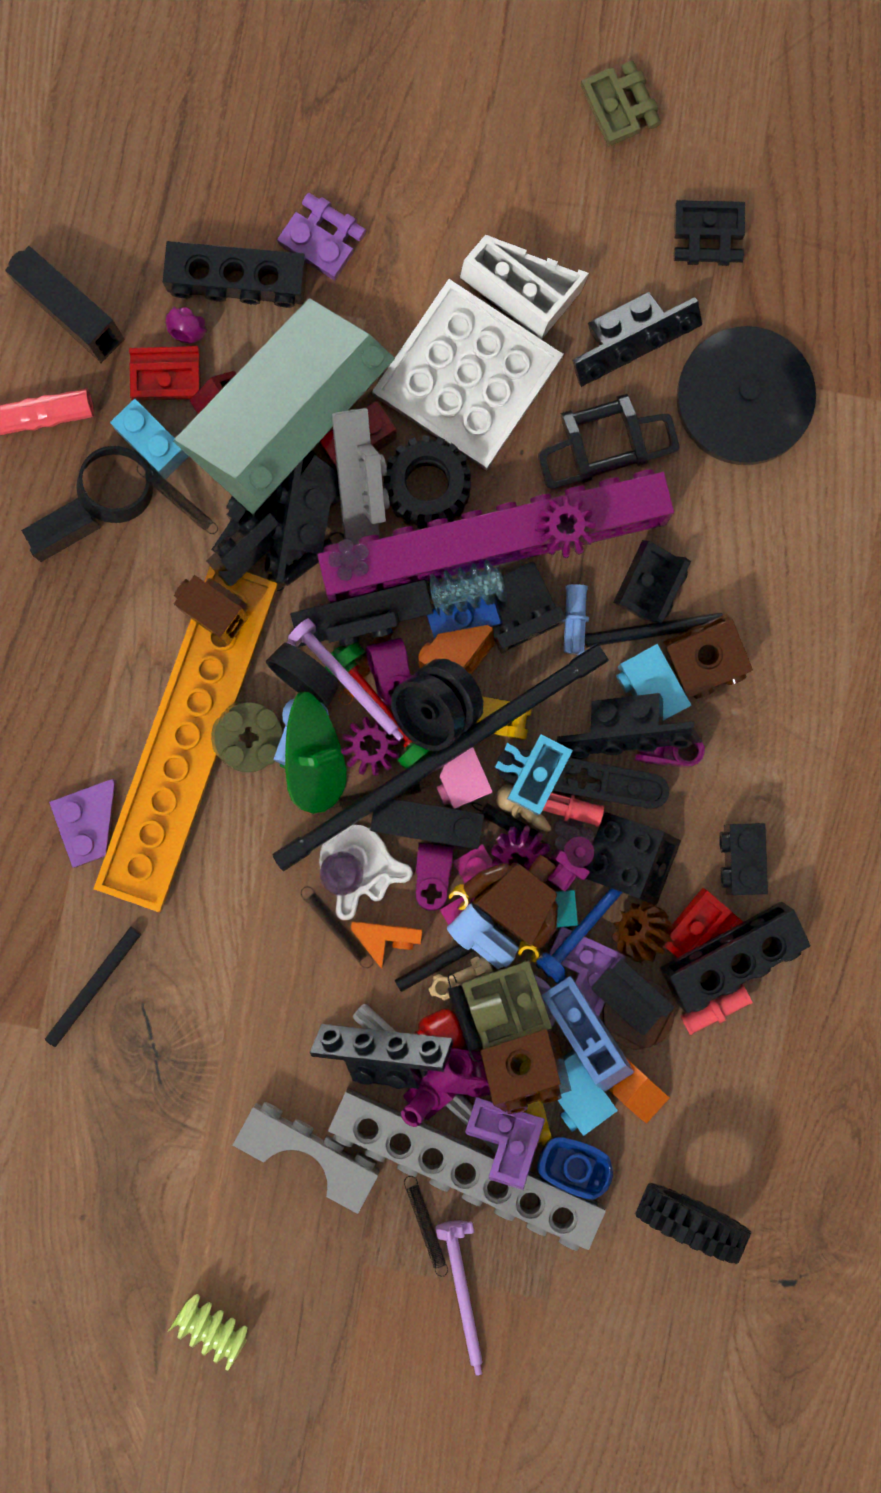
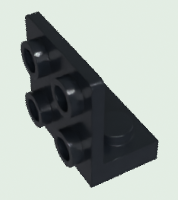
(527, 610)
(632, 858)

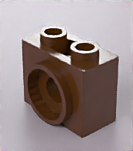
(212, 607)
(727, 664)
(541, 1083)

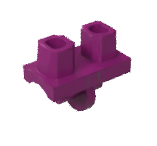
(570, 862)

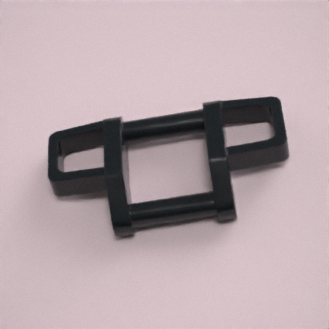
(586, 470)

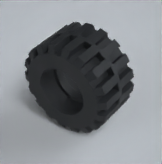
(427, 453)

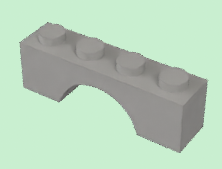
(347, 1176)

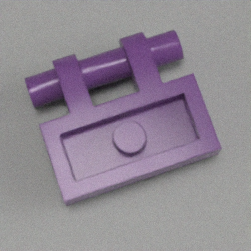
(321, 249)

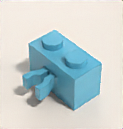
(538, 773)

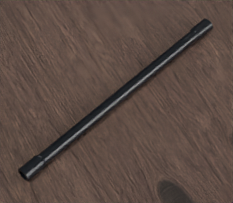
(577, 668)

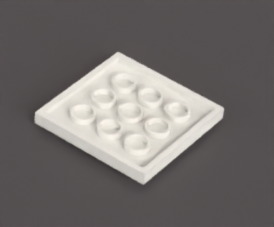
(467, 374)

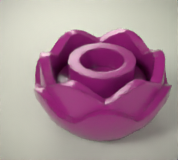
(185, 326)

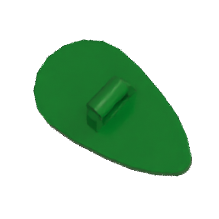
(313, 757)

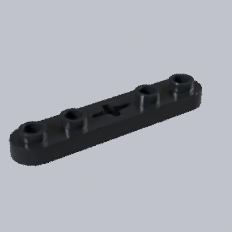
(616, 784)

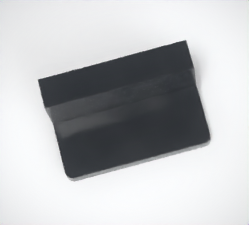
(59, 530)
(631, 996)

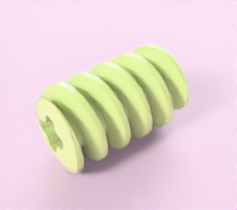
(210, 1331)

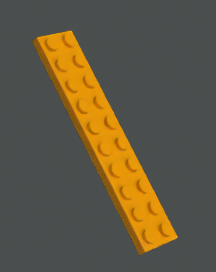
(181, 753)

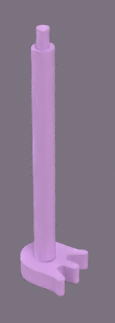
(304, 633)
(450, 1232)

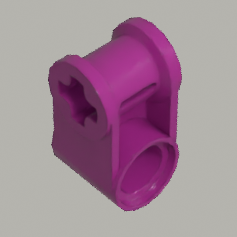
(388, 665)
(669, 756)
(433, 868)
(461, 1075)

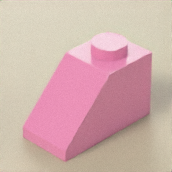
(463, 780)

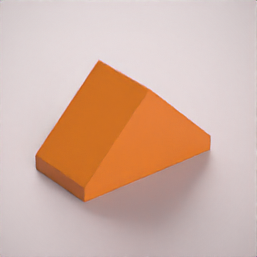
(640, 1094)

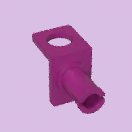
(423, 1103)

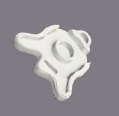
(378, 866)

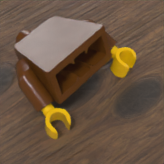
(516, 901)

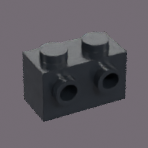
(744, 859)

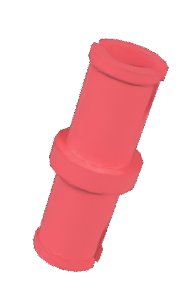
(716, 1010)

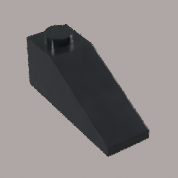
(428, 823)

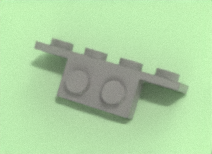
(359, 475)

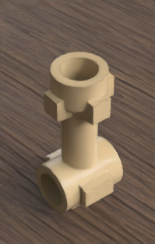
(440, 983)

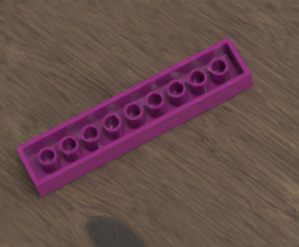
(498, 535)

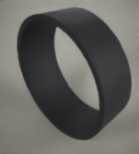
(114, 515)
(303, 673)

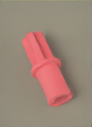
(574, 809)

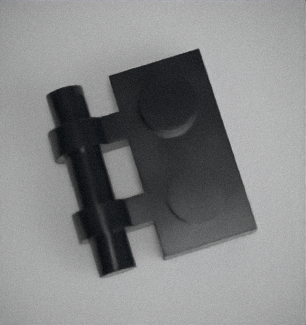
(709, 221)

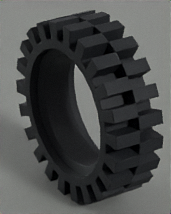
(693, 1223)

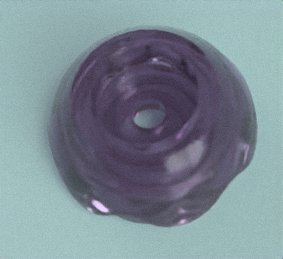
(353, 873)

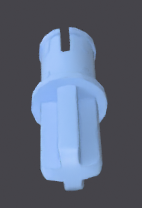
(575, 619)

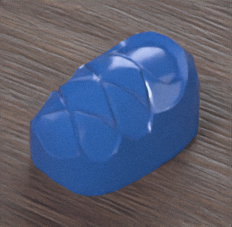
(575, 1167)

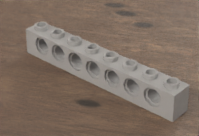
(355, 1107)

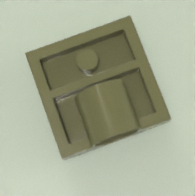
(506, 1004)

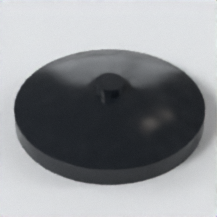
(746, 395)

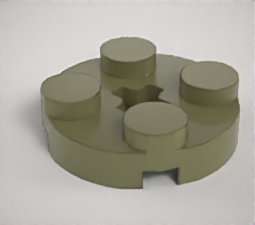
(233, 723)

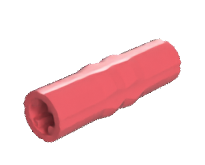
(45, 411)

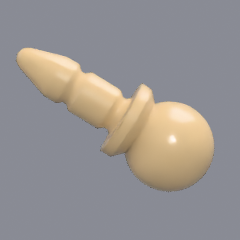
(537, 821)

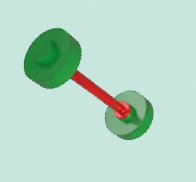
(348, 659)

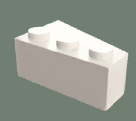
(521, 284)

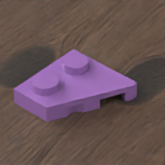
(85, 822)

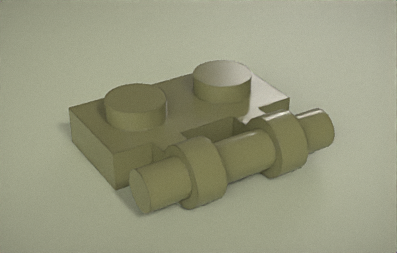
(611, 107)

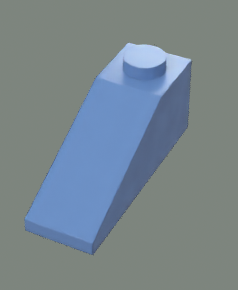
(587, 1034)

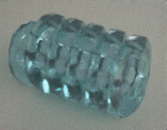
(468, 588)

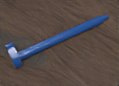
(552, 964)

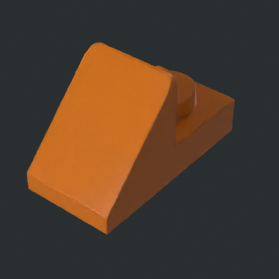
(374, 938)

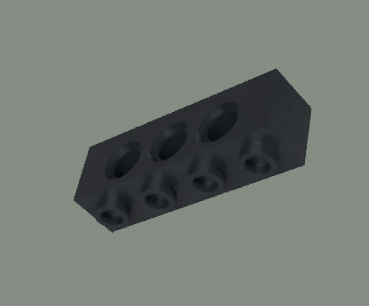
(185, 258)
(716, 955)

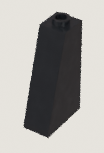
(65, 303)

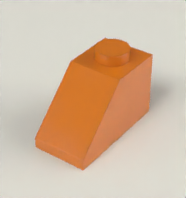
(462, 646)

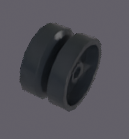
(437, 704)

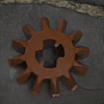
(642, 932)

